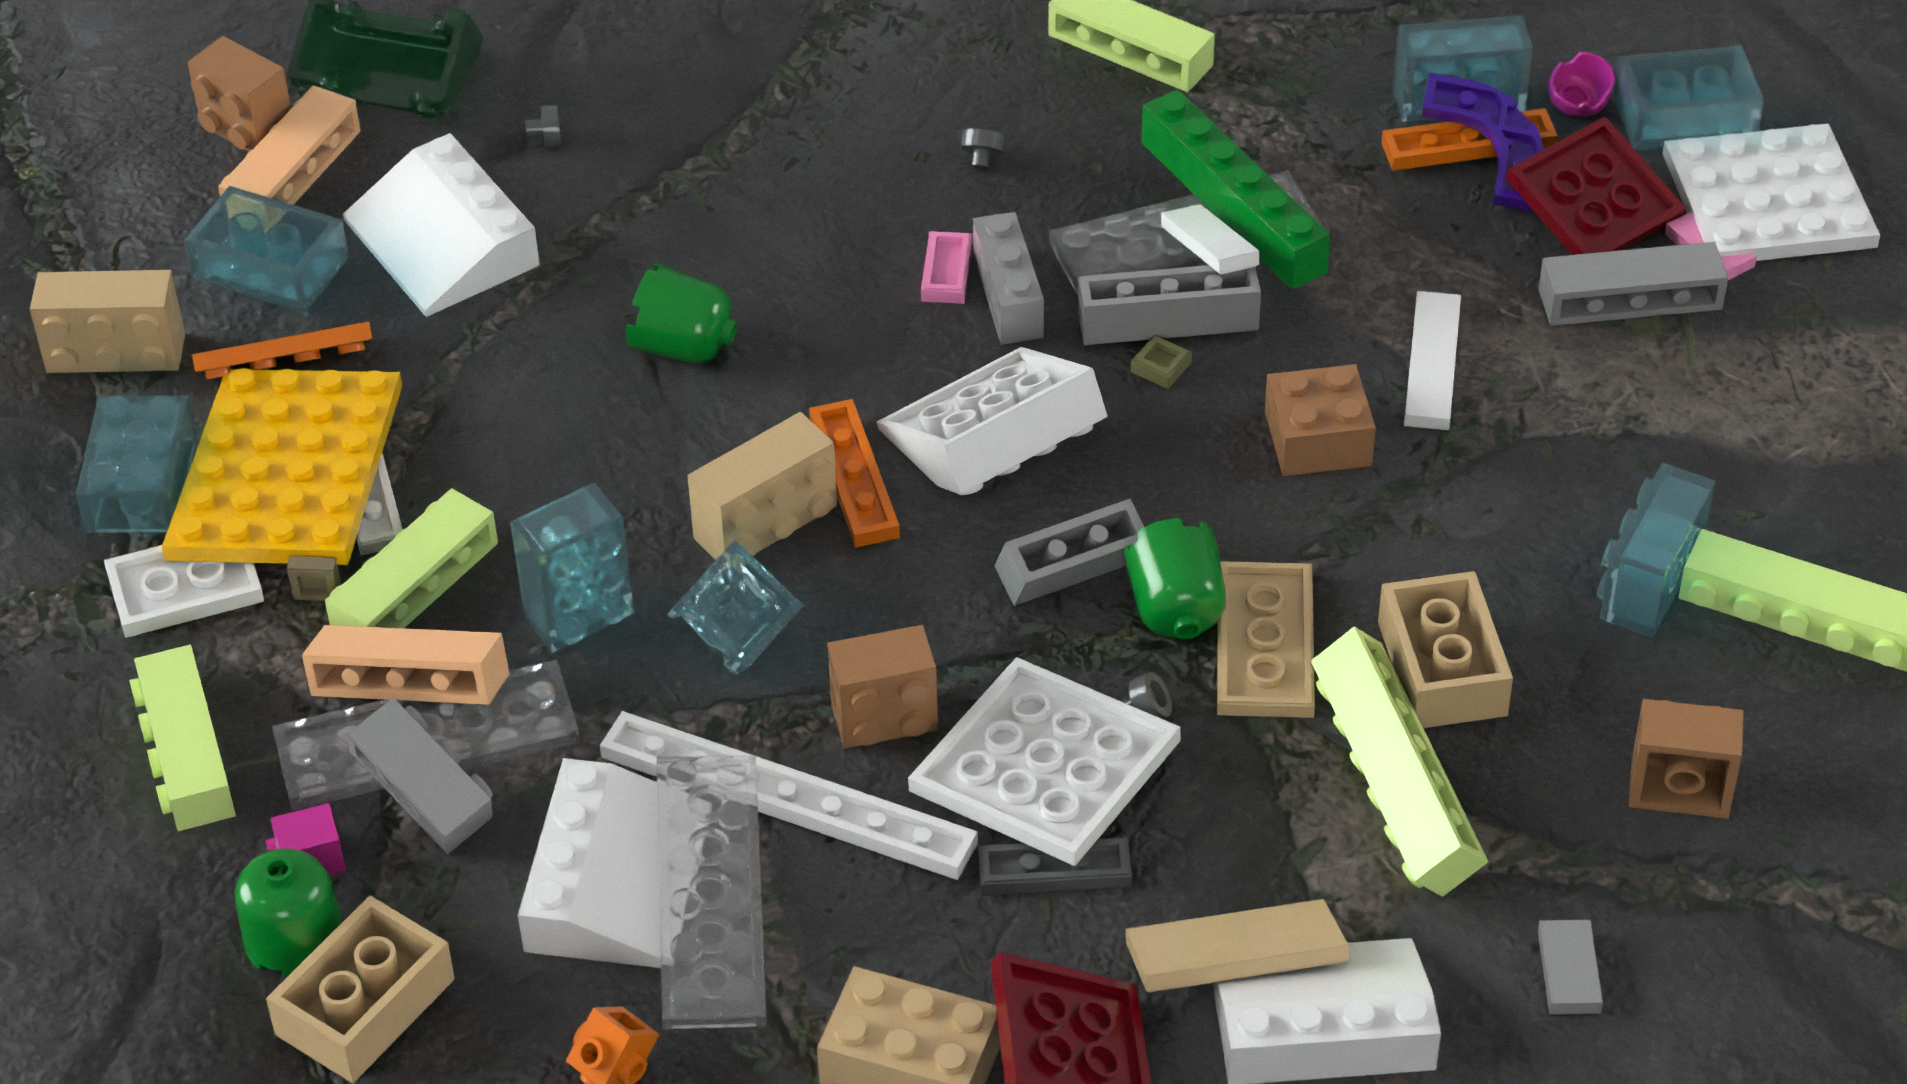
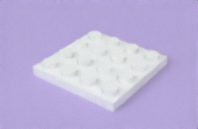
(1772, 192)
(1045, 760)

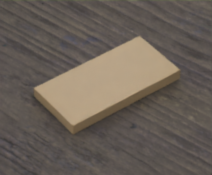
(1266, 641)
(1236, 945)

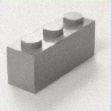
(1008, 278)
(1068, 552)
(422, 774)

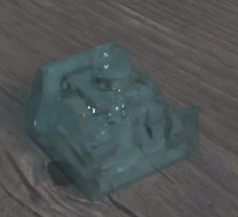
(737, 607)

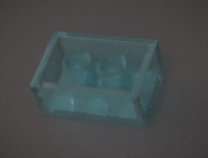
(1480, 50)
(1686, 95)
(266, 249)
(135, 463)
(1653, 549)
(572, 567)

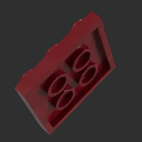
(1595, 191)
(1067, 1025)

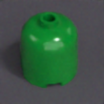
(681, 316)
(1176, 578)
(285, 908)

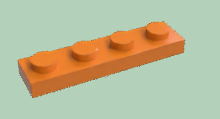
(1450, 142)
(264, 353)
(858, 479)

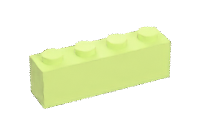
(1135, 38)
(415, 565)
(183, 738)

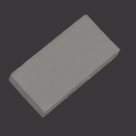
(1570, 967)

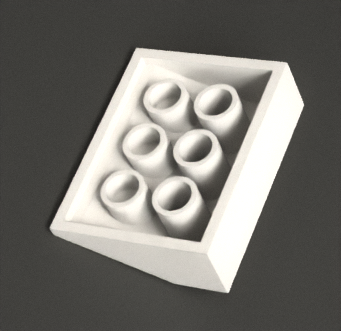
(443, 227)
(996, 418)
(596, 869)
(1331, 1018)

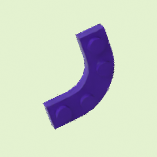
(1494, 116)

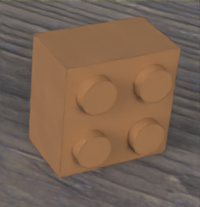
(238, 92)
(1319, 420)
(883, 686)
(1686, 758)

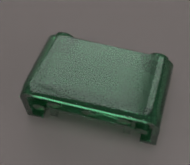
(385, 56)

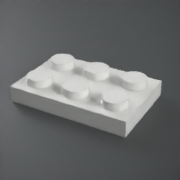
(168, 593)

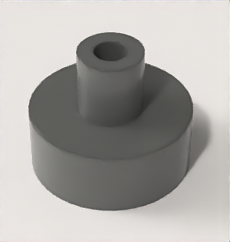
(547, 126)
(982, 144)
(1149, 695)

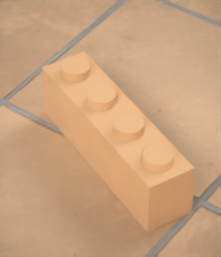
(298, 147)
(406, 664)

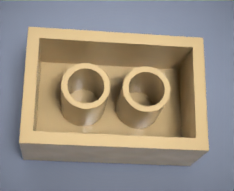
(107, 321)
(764, 488)
(1445, 649)
(361, 988)
(906, 1034)

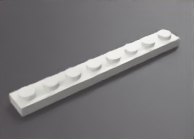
(808, 799)

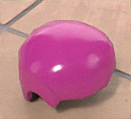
(1581, 85)

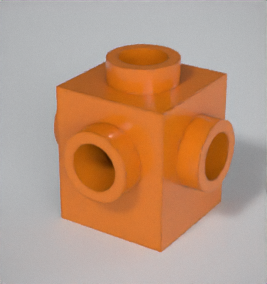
(611, 1047)

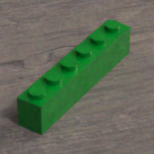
(1235, 188)

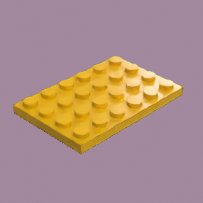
(283, 466)

